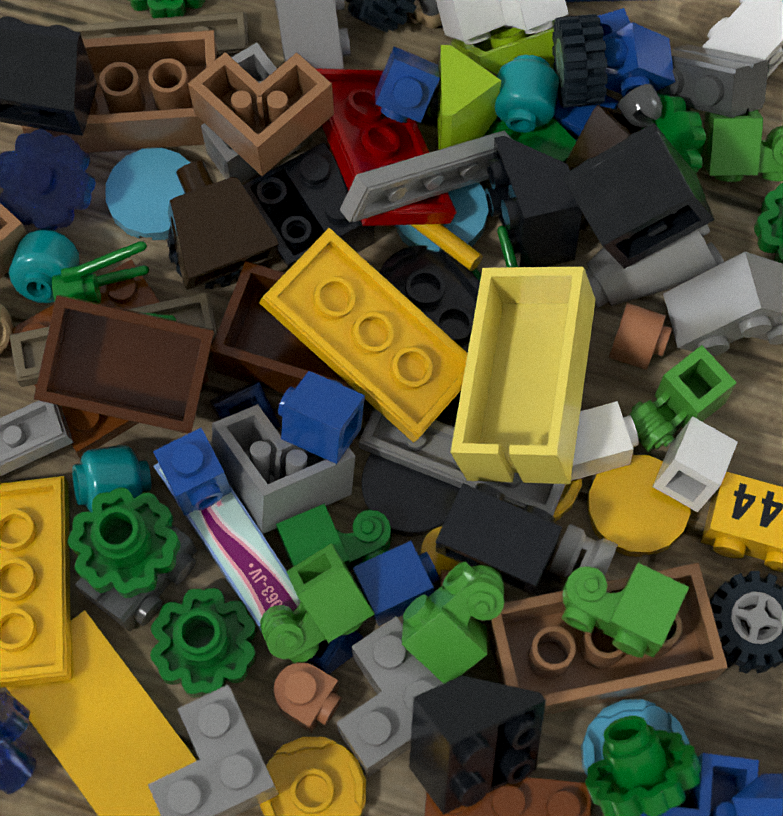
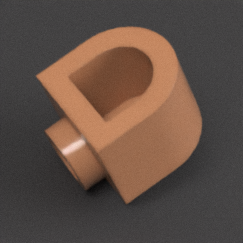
(640, 336)
(306, 695)

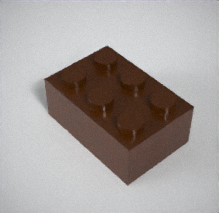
(256, 345)
(123, 364)

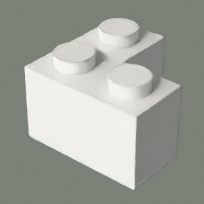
(475, 19)
(752, 32)

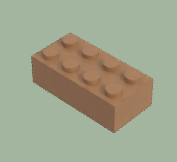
(144, 91)
(584, 669)

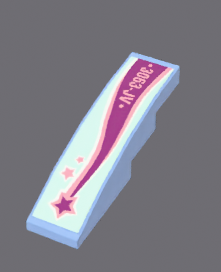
(241, 554)

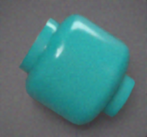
(527, 93)
(37, 260)
(109, 469)

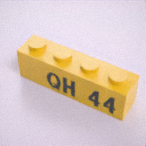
(746, 520)

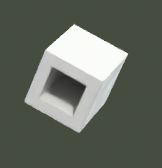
(603, 441)
(695, 464)

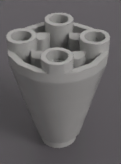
(654, 273)

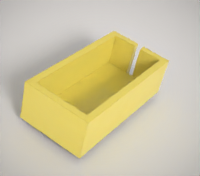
(524, 375)

